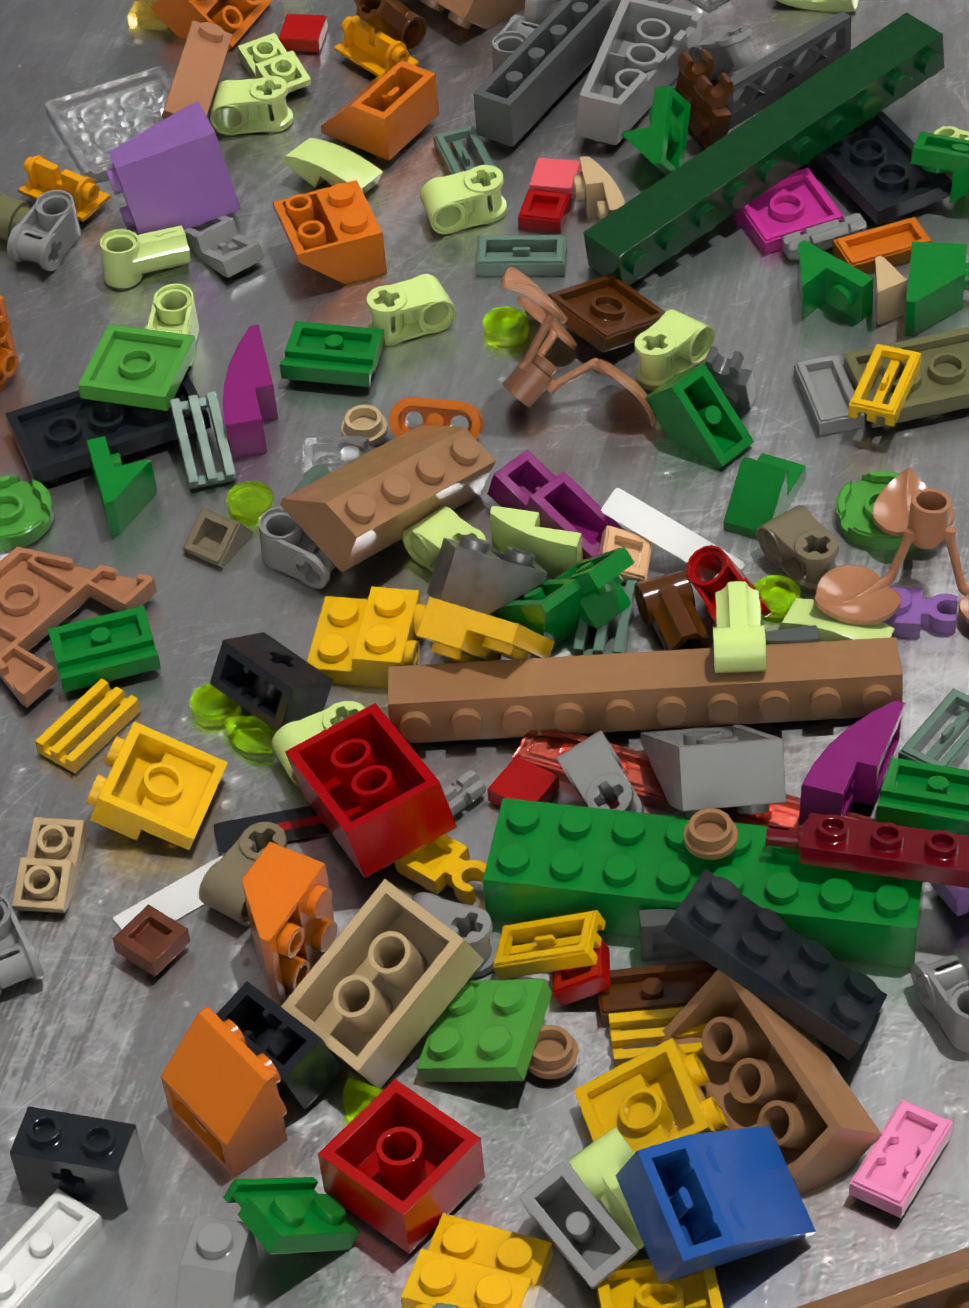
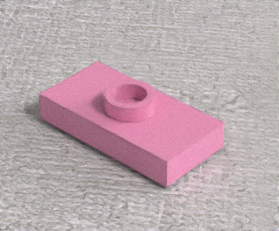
(901, 1158)

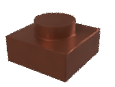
(151, 940)

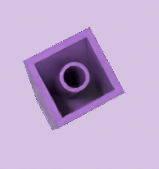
(172, 174)

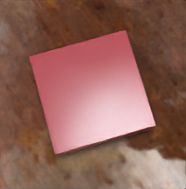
(554, 175)

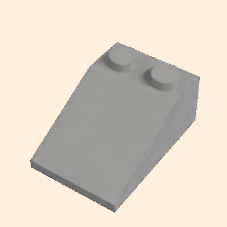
(718, 768)

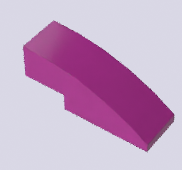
(248, 396)
(558, 499)
(853, 764)

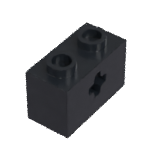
(269, 680)
(293, 1048)
(79, 1155)

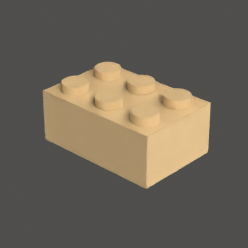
(383, 983)

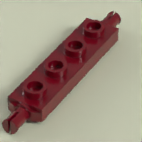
(877, 848)

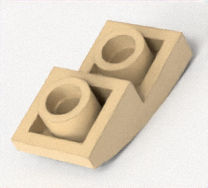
(596, 189)
(51, 865)

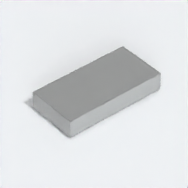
(827, 394)

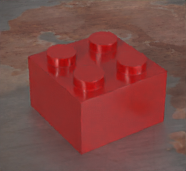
(402, 1165)

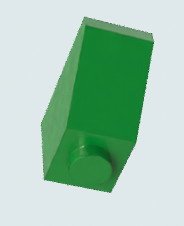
(935, 284)
(699, 416)

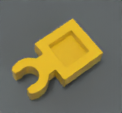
(443, 864)

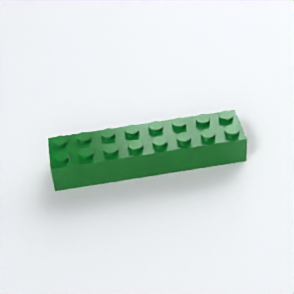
(587, 859)

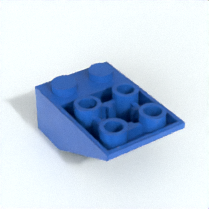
(712, 1199)

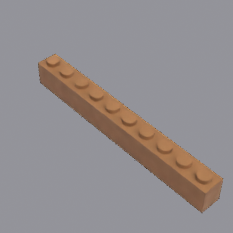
(641, 691)

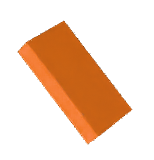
(889, 241)

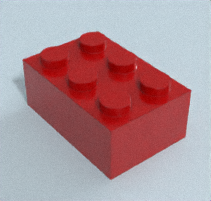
(371, 790)

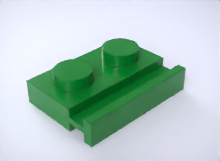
(332, 353)
(104, 648)
(925, 796)
(291, 1215)

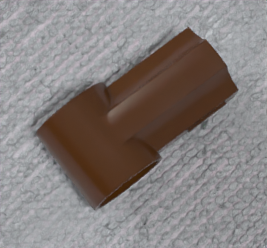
(393, 20)
(671, 608)

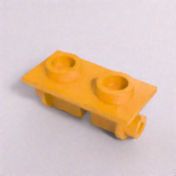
(371, 50)
(46, 176)

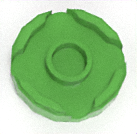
(855, 509)
(25, 512)

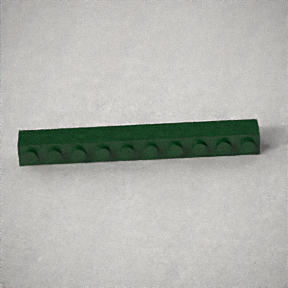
(764, 150)

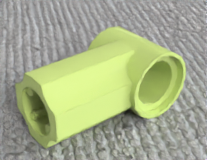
(131, 255)
(738, 636)
(597, 1170)

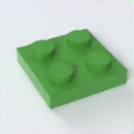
(137, 367)
(486, 1032)

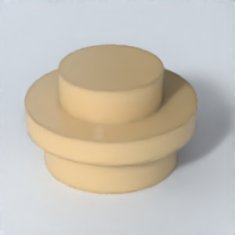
(365, 422)

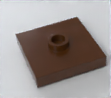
(606, 311)

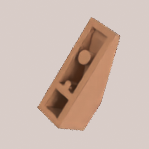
(198, 67)

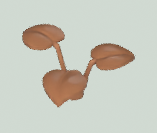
(534, 371)
(901, 509)

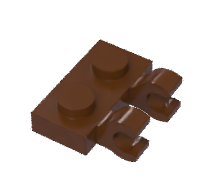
(708, 110)

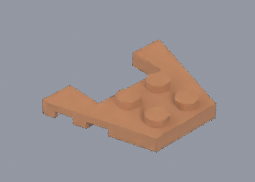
(39, 594)

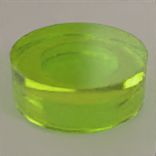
(506, 327)
(249, 501)
(779, 595)
(211, 706)

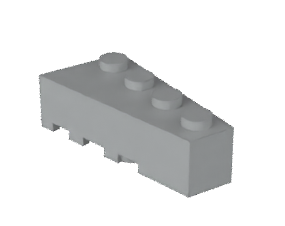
(632, 62)

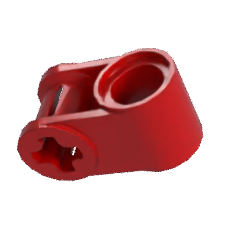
(705, 565)

